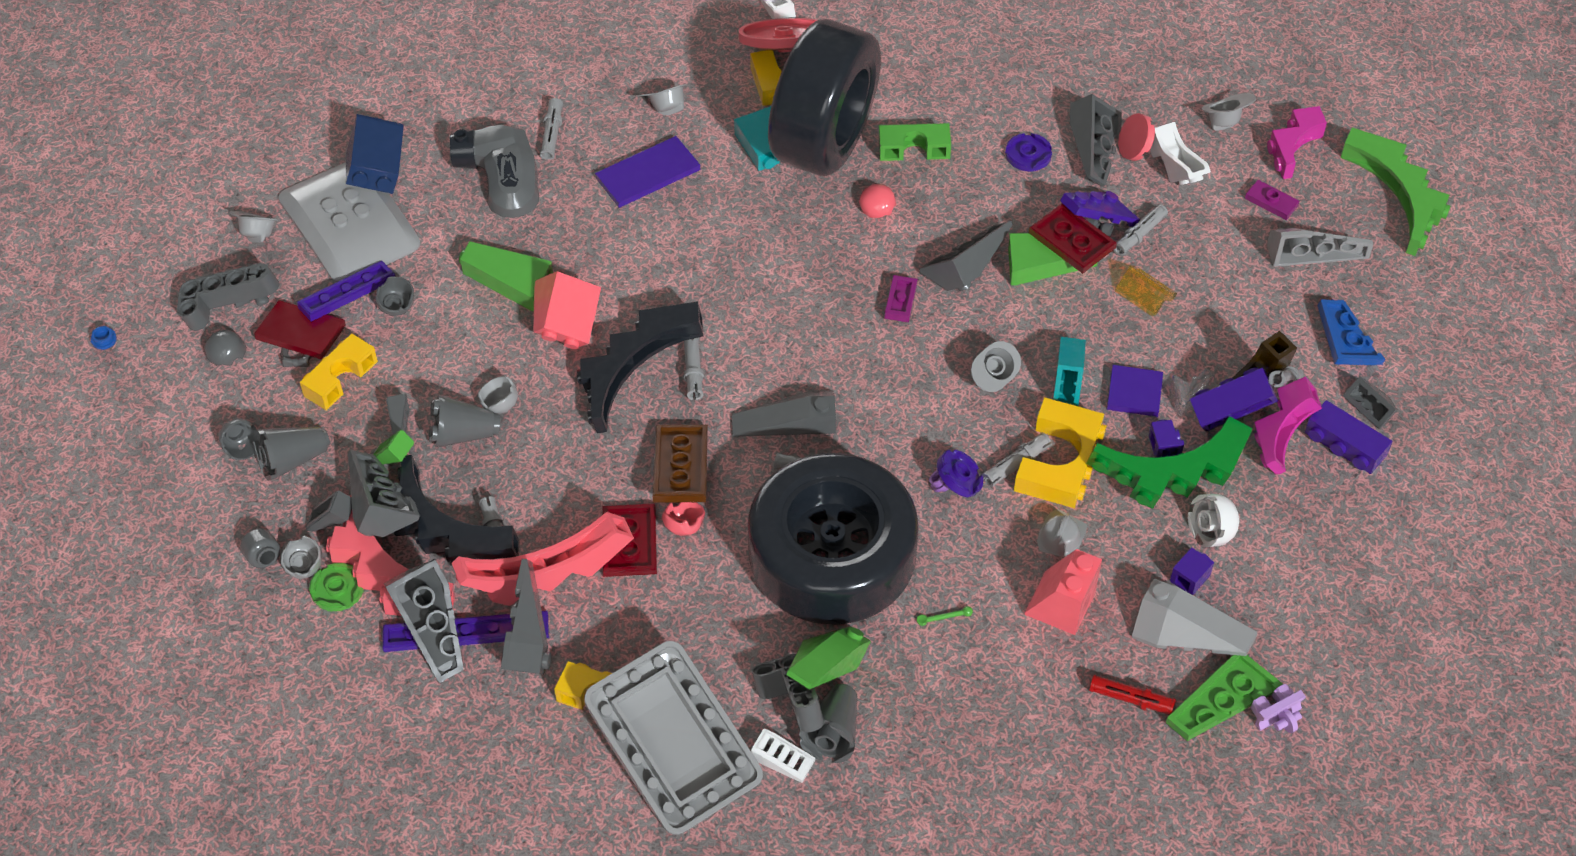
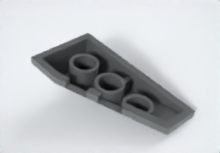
(376, 500)
(527, 643)

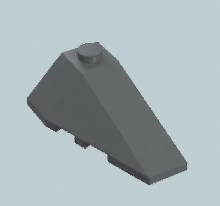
(1094, 130)
(967, 260)
(795, 415)
(427, 609)

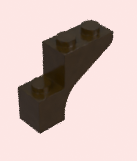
(1272, 355)

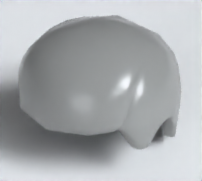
(500, 390)
(299, 555)

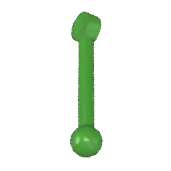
(922, 619)

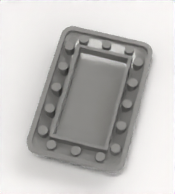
(348, 223)
(673, 737)

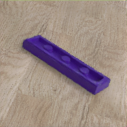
(345, 291)

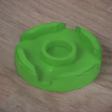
(335, 587)

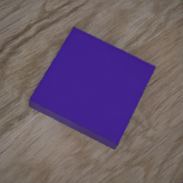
(1135, 390)

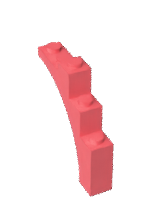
(578, 554)
(369, 561)

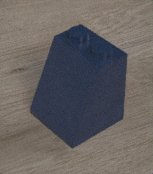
(374, 154)

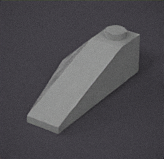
(1303, 246)
(1181, 620)

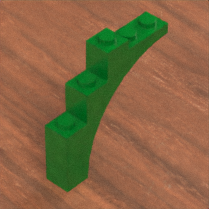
(1181, 472)

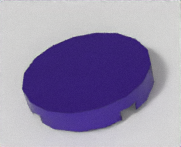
(1028, 152)
(960, 473)

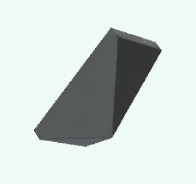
(1371, 402)

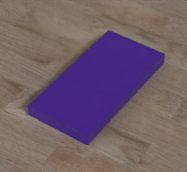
(647, 171)

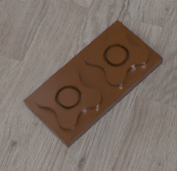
(680, 463)

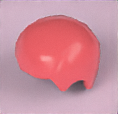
(877, 201)
(684, 518)

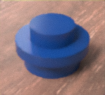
(103, 338)

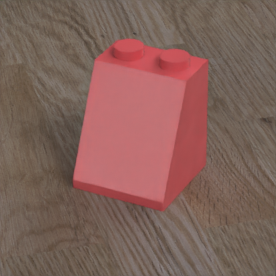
(565, 309)
(1066, 591)

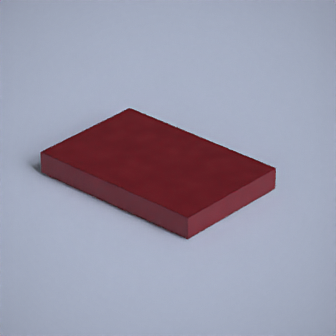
(1072, 238)
(292, 330)
(640, 554)

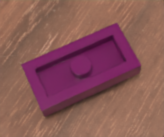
(1272, 199)
(901, 298)

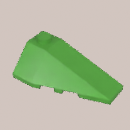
(828, 656)

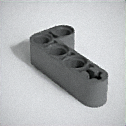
(223, 289)
(773, 682)

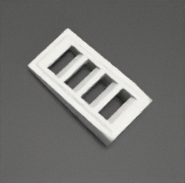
(779, 8)
(777, 764)

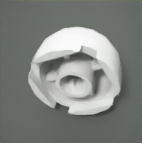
(1214, 514)

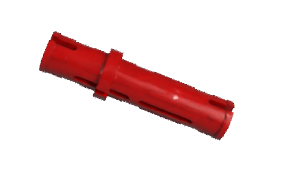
(1165, 705)

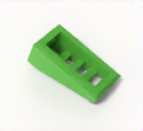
(394, 448)

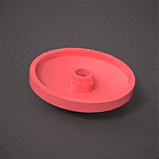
(774, 33)

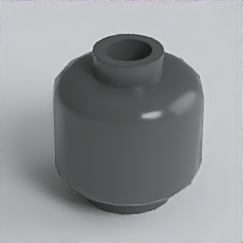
(260, 548)

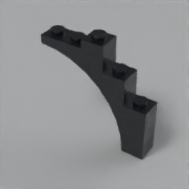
(628, 350)
(441, 533)

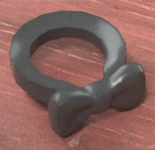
(288, 362)

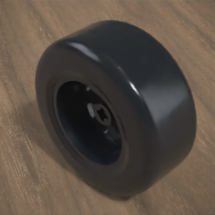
(824, 97)
(832, 587)

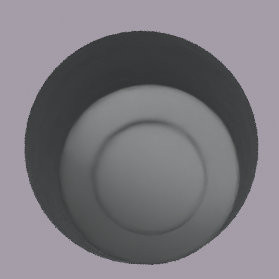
(288, 448)
(838, 733)

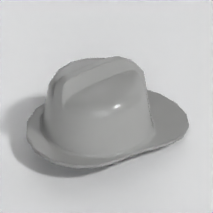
(668, 101)
(1228, 111)
(253, 226)
(995, 366)
(1061, 534)

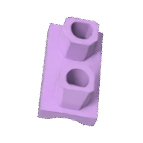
(1281, 714)

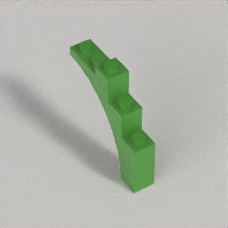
(1407, 181)

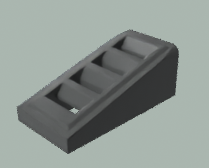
(398, 412)
(330, 512)

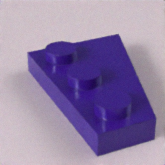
(1099, 204)

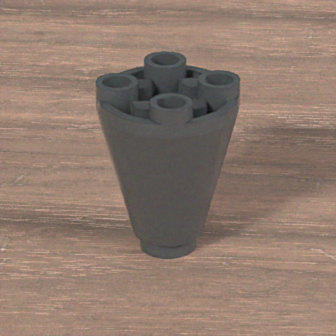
(460, 422)

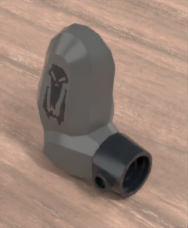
(507, 163)

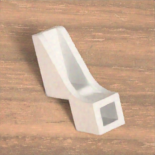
(1179, 160)

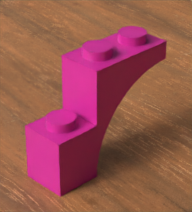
(1303, 126)
(1273, 433)

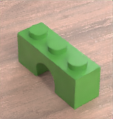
(931, 137)

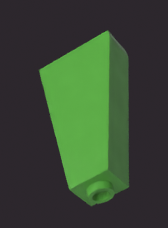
(1033, 260)
(504, 271)

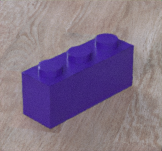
(1233, 398)
(1348, 437)

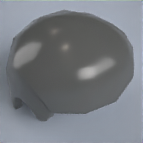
(392, 293)
(224, 348)
(237, 433)

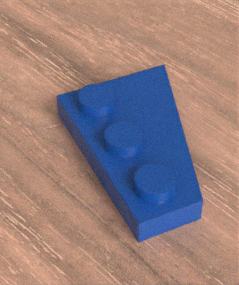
(1344, 336)

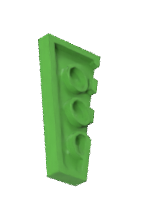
(1222, 696)

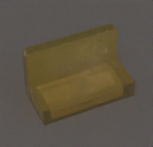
(1144, 290)

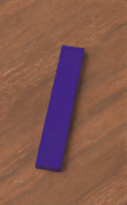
(469, 632)

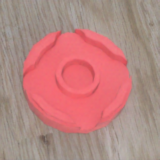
(1136, 137)

